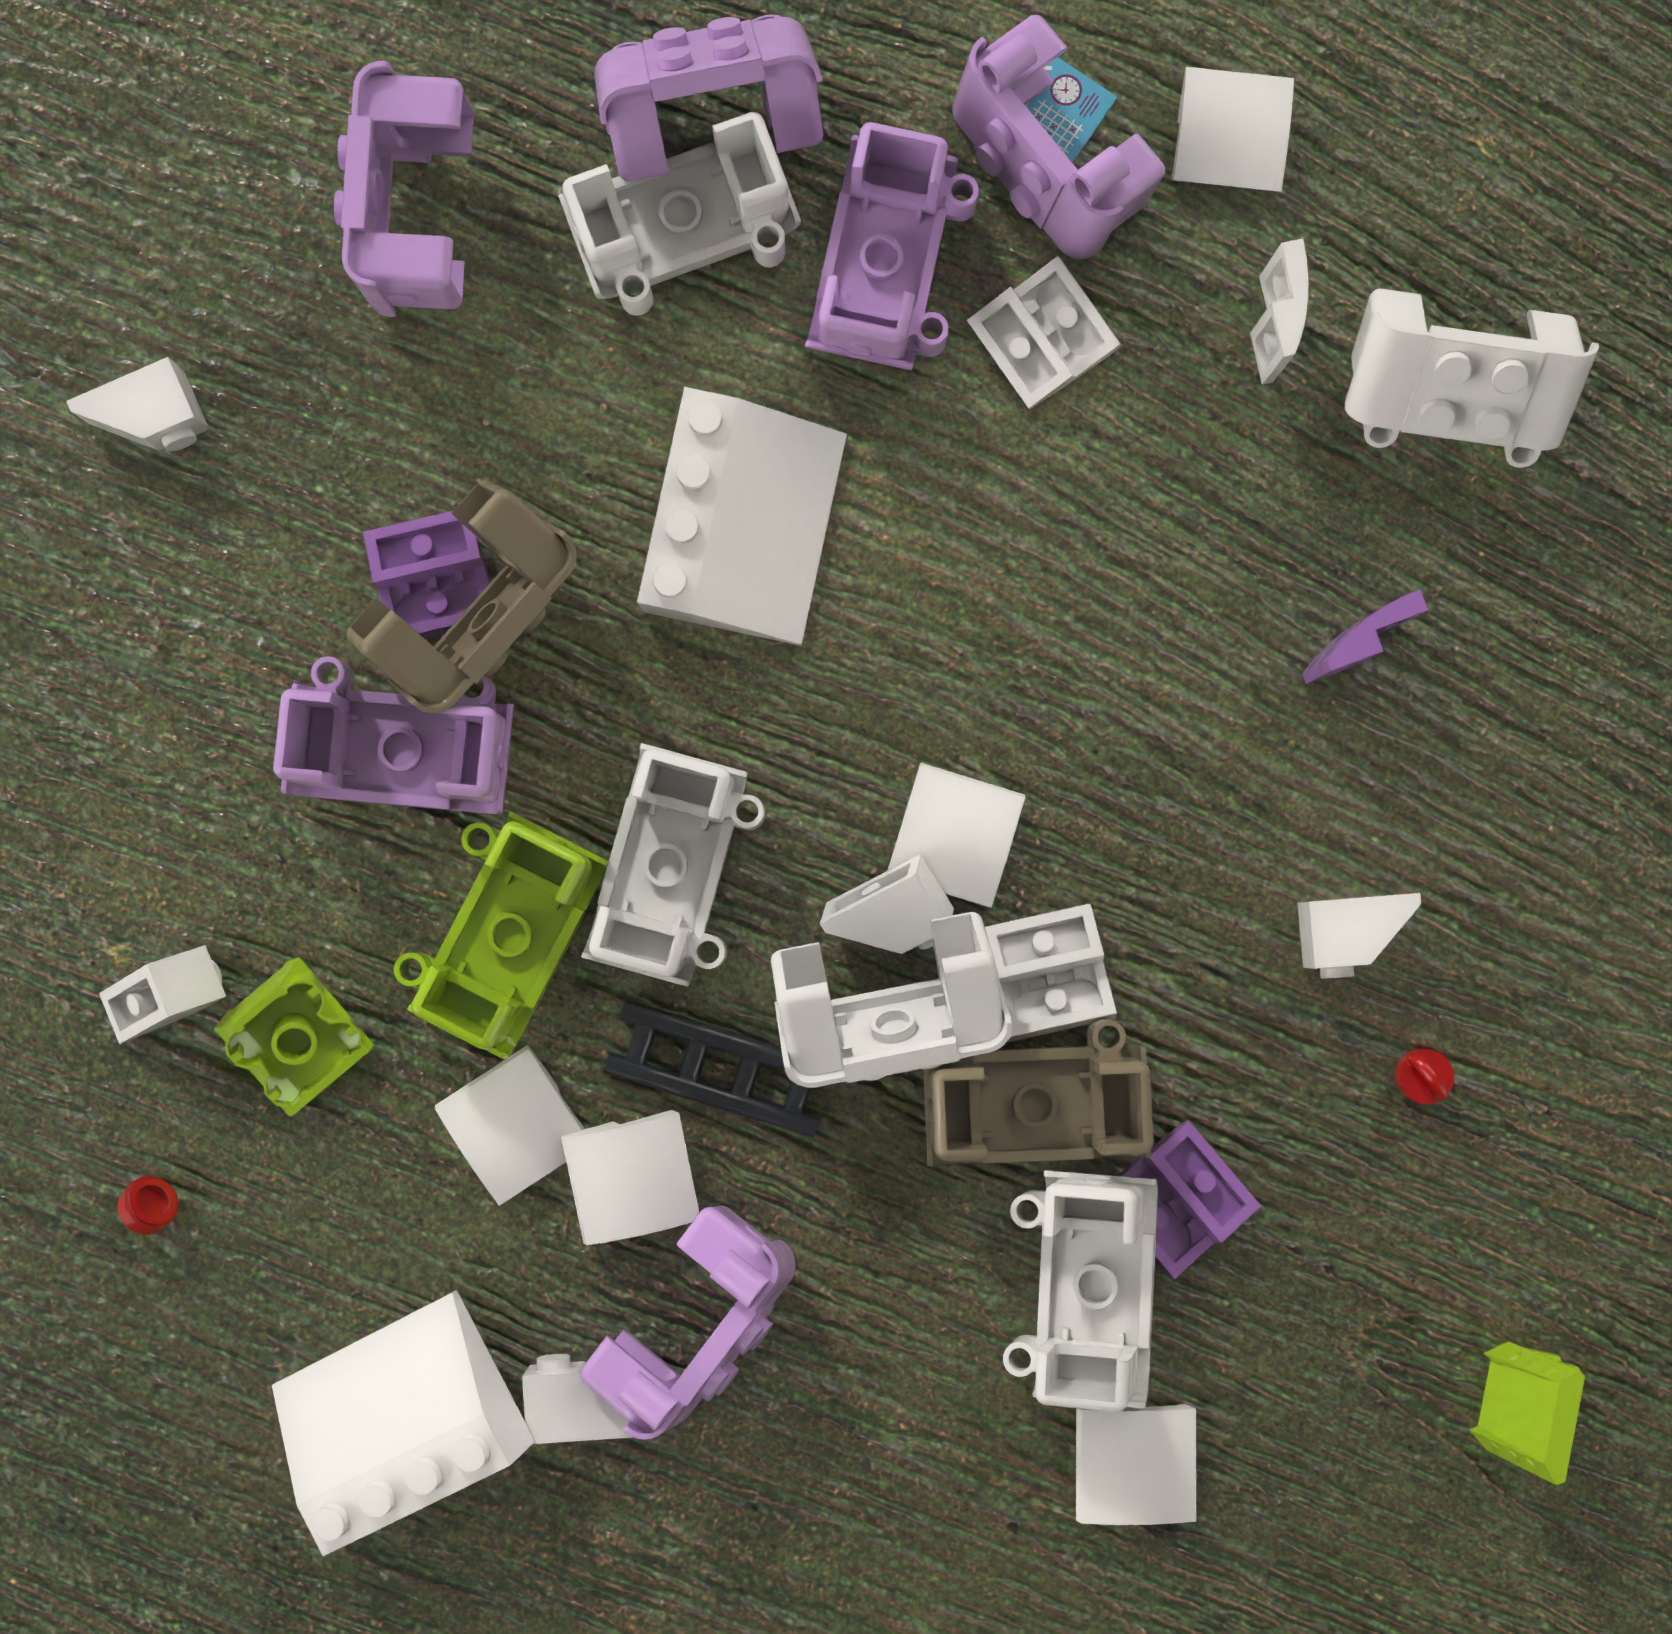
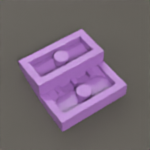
(427, 570)
(1361, 639)
(1196, 1199)

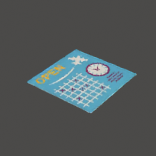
(1070, 107)

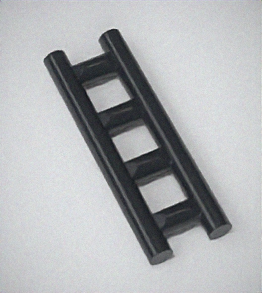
(687, 1081)

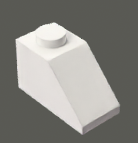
(146, 406)
(890, 909)
(1350, 930)
(162, 993)
(563, 1407)

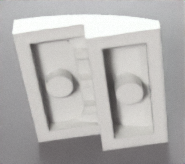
(1233, 129)
(1286, 300)
(1044, 333)
(960, 832)
(1052, 971)
(510, 1124)
(630, 1178)
(1136, 1465)

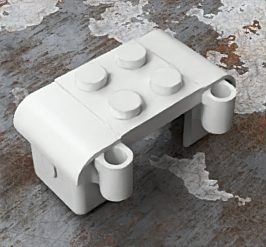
(673, 223)
(1465, 380)
(668, 865)
(895, 1026)
(1091, 1291)

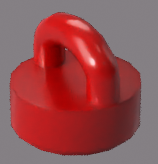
(1424, 1076)
(148, 1205)

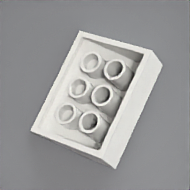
(741, 518)
(396, 1423)

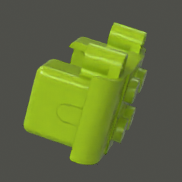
(505, 935)

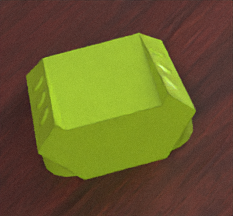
(292, 1036)
(1530, 1409)

